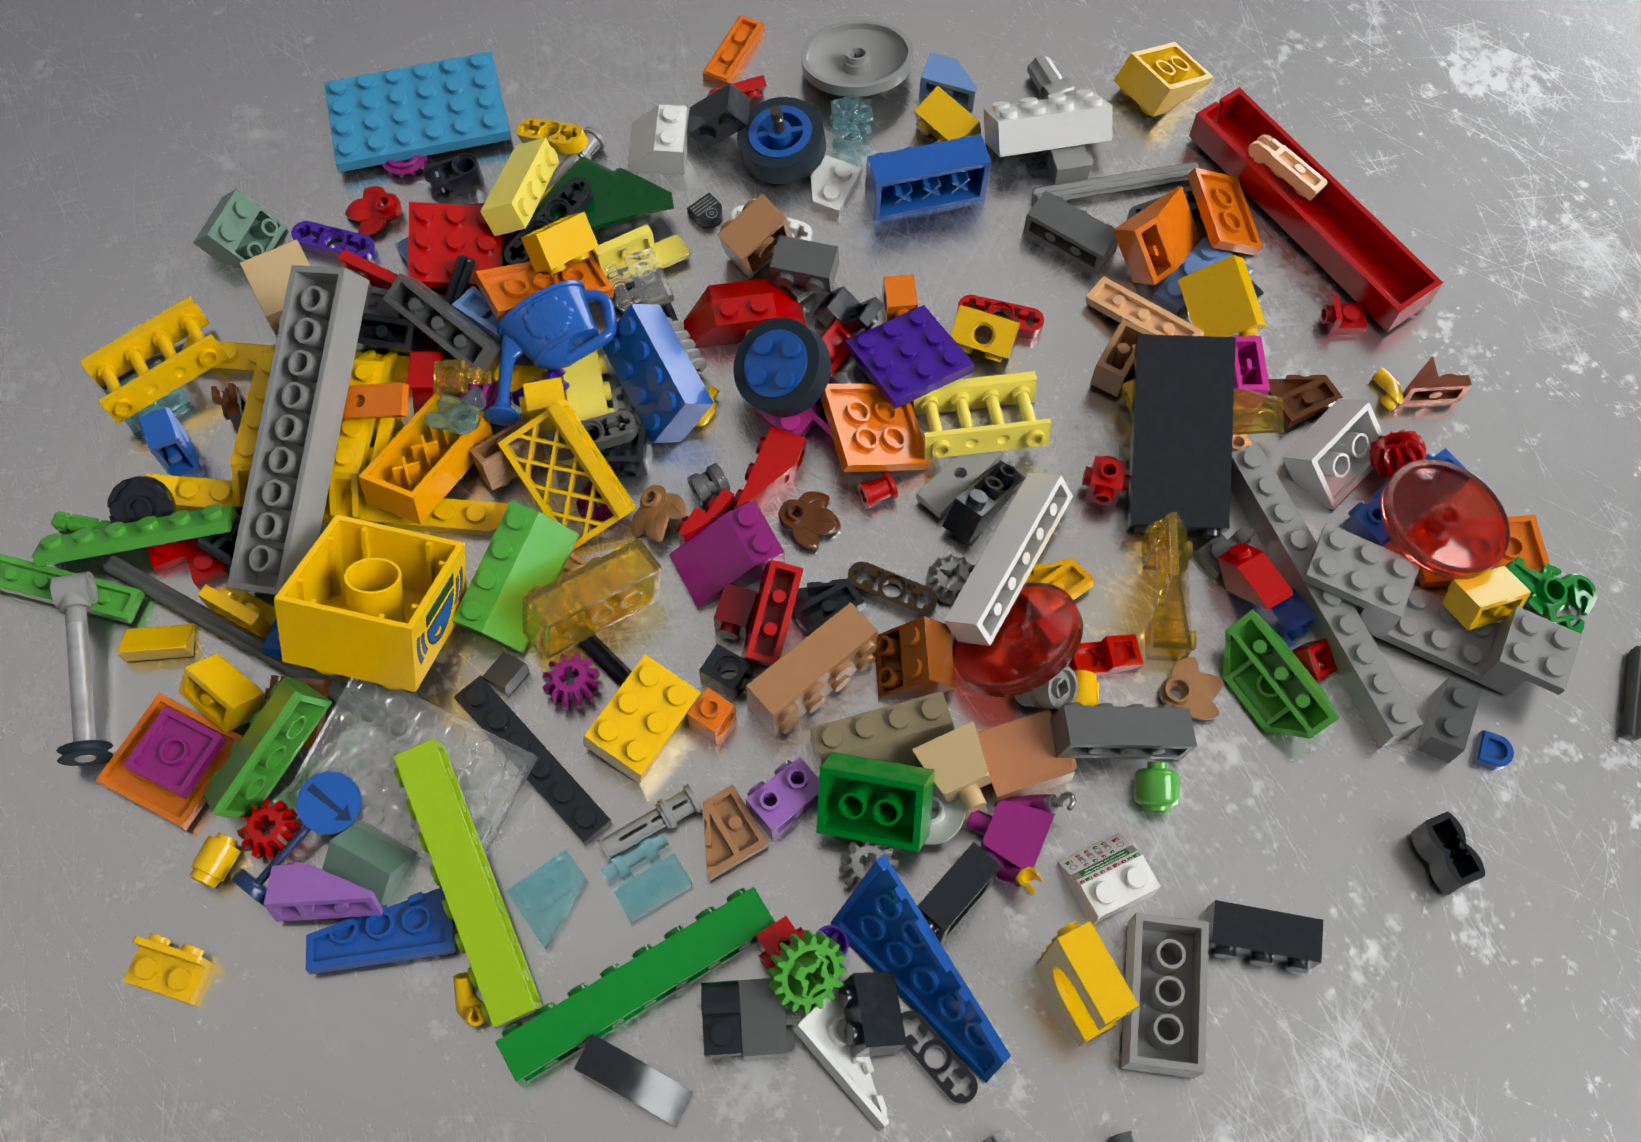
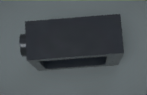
(959, 890)

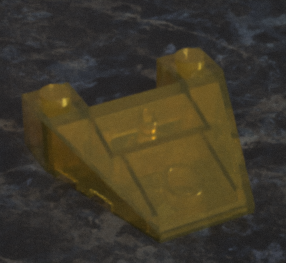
(1169, 627)

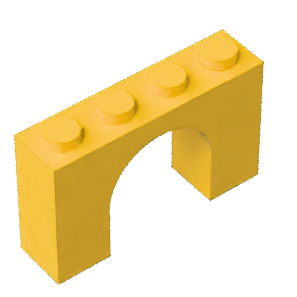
(1085, 982)

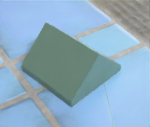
(367, 862)

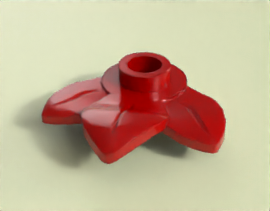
(374, 210)

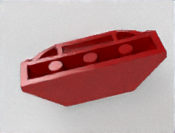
(733, 308)

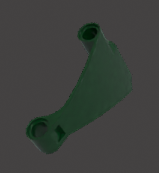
(616, 198)

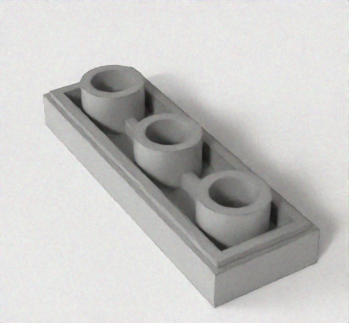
(945, 486)

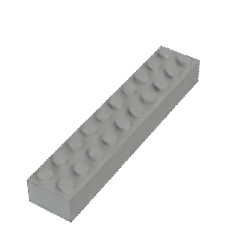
(298, 426)

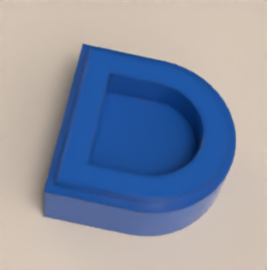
(1492, 751)

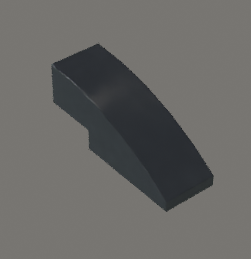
(633, 1080)

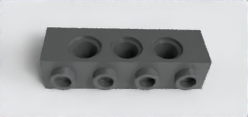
(443, 323)

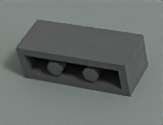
(1071, 231)

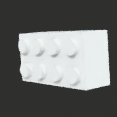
(1047, 123)

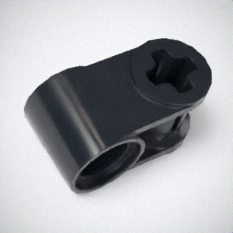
(456, 176)

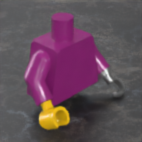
(1018, 833)

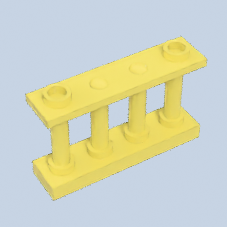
(982, 393)

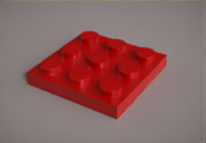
(443, 233)

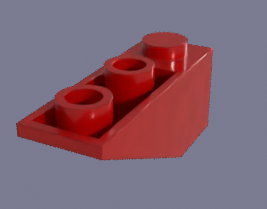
(774, 469)

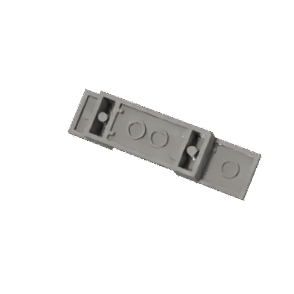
(1411, 618)

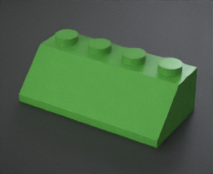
(523, 554)
(266, 748)

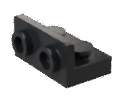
(628, 458)

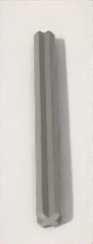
(1117, 182)

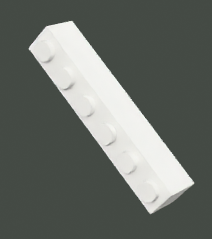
(1008, 559)

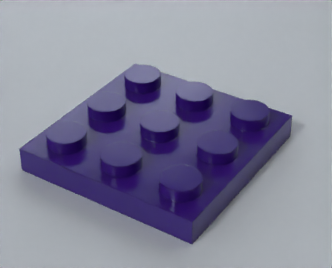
(909, 356)

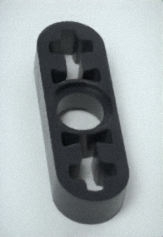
(932, 1073)

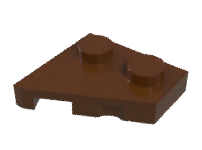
(1304, 396)

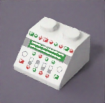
(1108, 878)

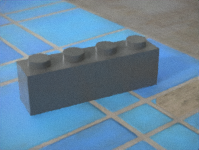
(1122, 731)

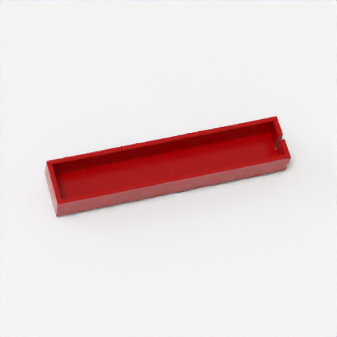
(1330, 227)

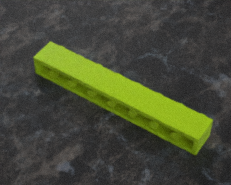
(467, 883)

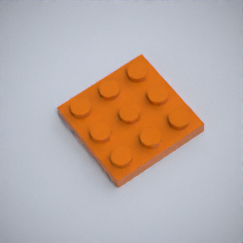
(871, 432)
(148, 794)

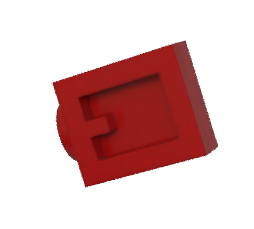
(1343, 317)

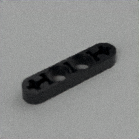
(544, 216)

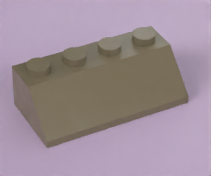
(885, 732)

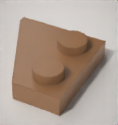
(729, 832)

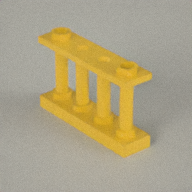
(145, 342)

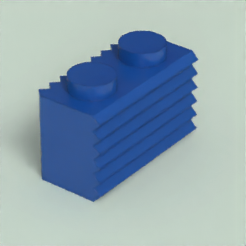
(169, 442)

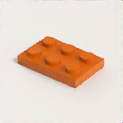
(1224, 212)

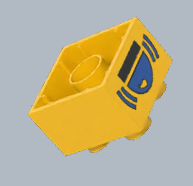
(371, 603)

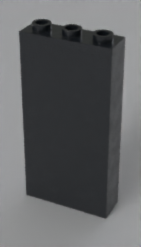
(1182, 432)

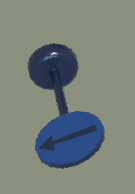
(325, 805)

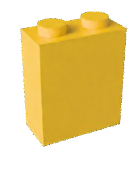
(1223, 299)

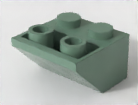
(238, 230)

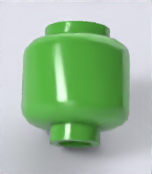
(1156, 787)

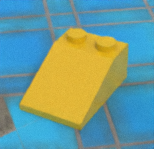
(1161, 78)

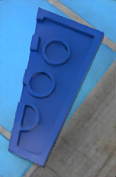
(401, 933)

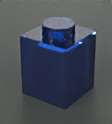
(1289, 618)

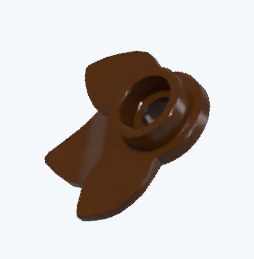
(813, 519)

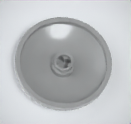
(857, 58)

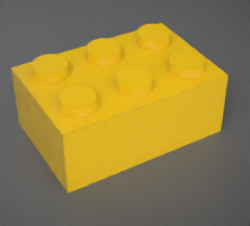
(641, 719)

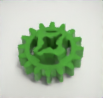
(806, 971)

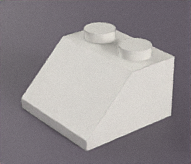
(660, 141)

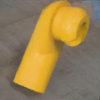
(1391, 387)
(467, 1001)

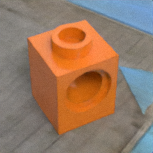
(899, 295)
(711, 716)

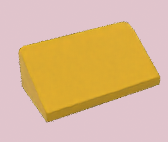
(157, 643)

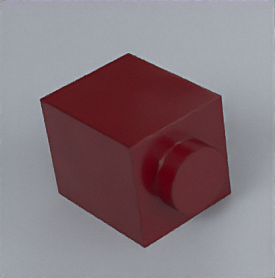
(734, 611)

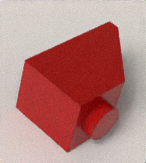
(1253, 576)

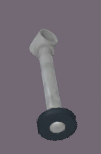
(74, 597)

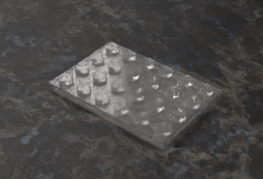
(378, 723)

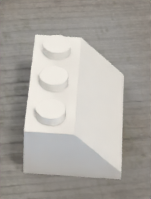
(1334, 452)

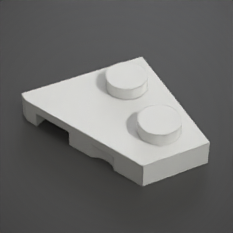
(833, 185)

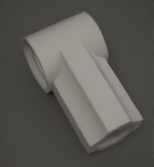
(1048, 78)

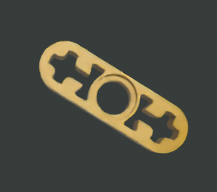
(574, 133)

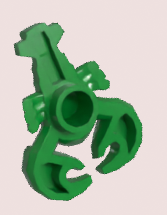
(1551, 593)

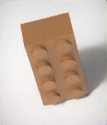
(812, 670)

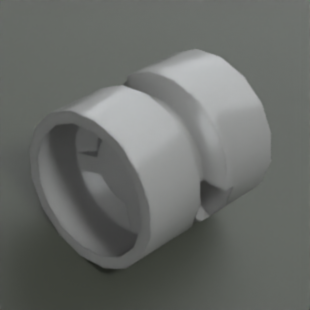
(1054, 693)

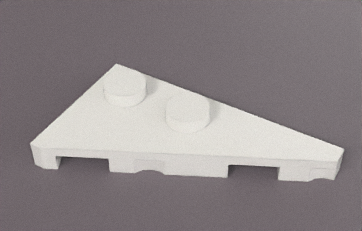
(824, 1036)

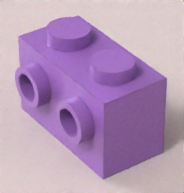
(783, 797)

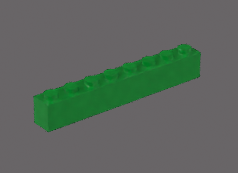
(633, 987)

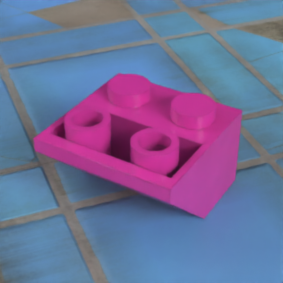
(1250, 365)

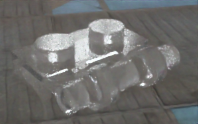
(647, 277)

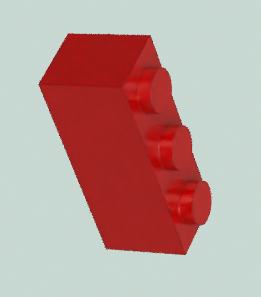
(772, 613)

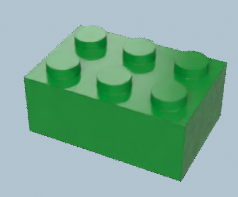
(875, 801)

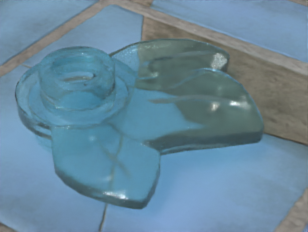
(458, 414)

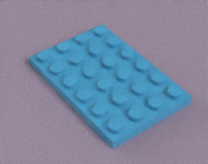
(416, 111)

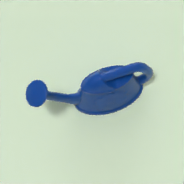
(553, 331)

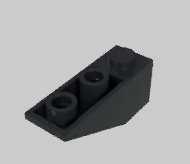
(982, 501)

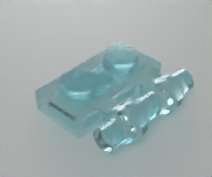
(651, 887)

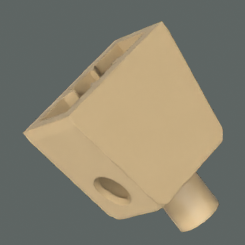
(957, 765)

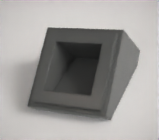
(506, 673)

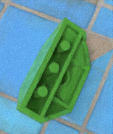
(1274, 681)

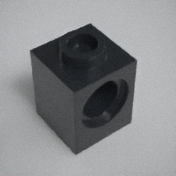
(719, 661)

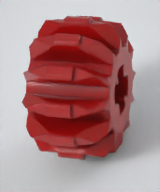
(1396, 451)
(260, 821)

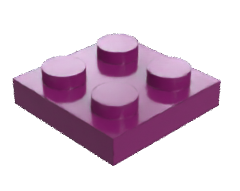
(175, 752)

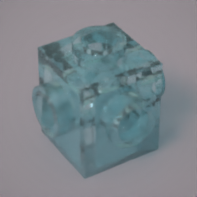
(851, 117)

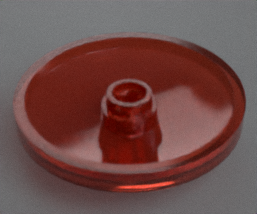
(1445, 519)
(1029, 647)

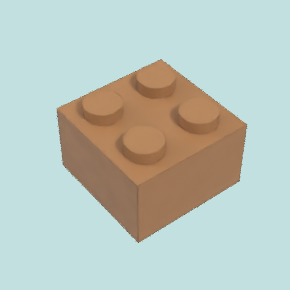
(753, 235)

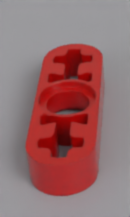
(1022, 312)

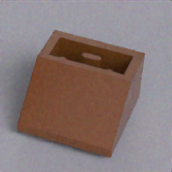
(914, 660)

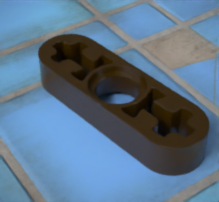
(887, 577)

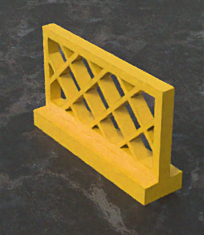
(585, 454)

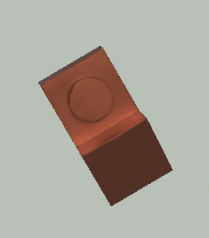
(1431, 388)

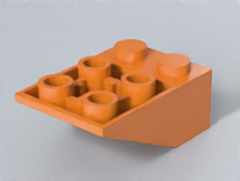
(1158, 238)

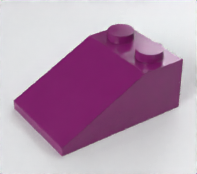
(727, 552)

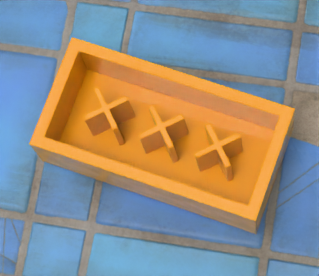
(420, 466)

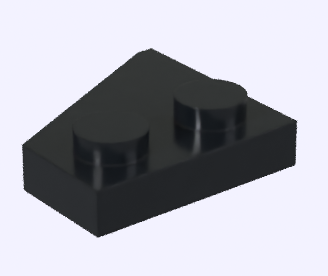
(822, 601)

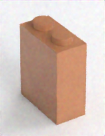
(1023, 758)

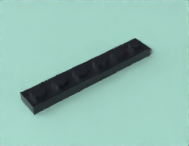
(547, 775)

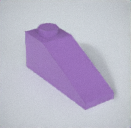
(311, 893)

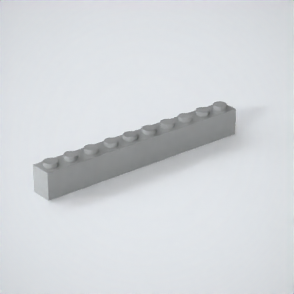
(1354, 651)

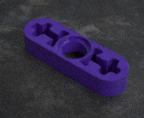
(326, 233)

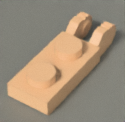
(1287, 166)

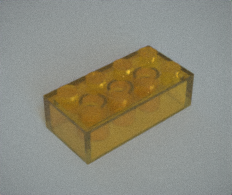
(590, 598)

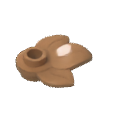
(655, 511)
(1195, 688)

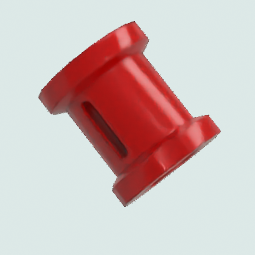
(877, 490)

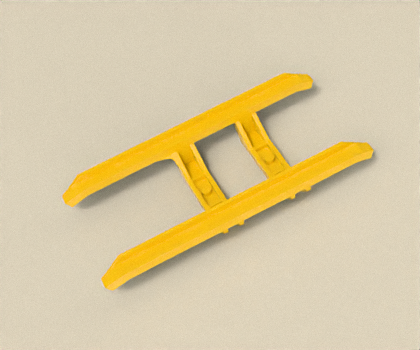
(351, 457)

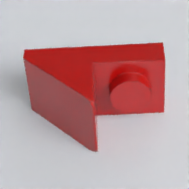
(421, 376)

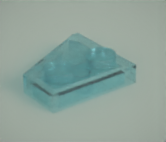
(547, 895)

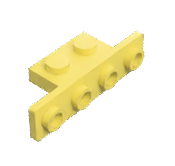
(667, 251)

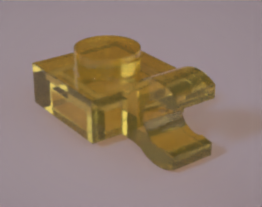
(455, 375)

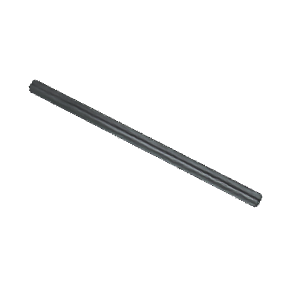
(211, 621)

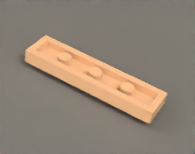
(1124, 304)

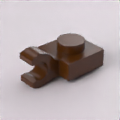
(232, 403)

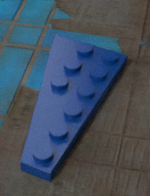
(895, 937)

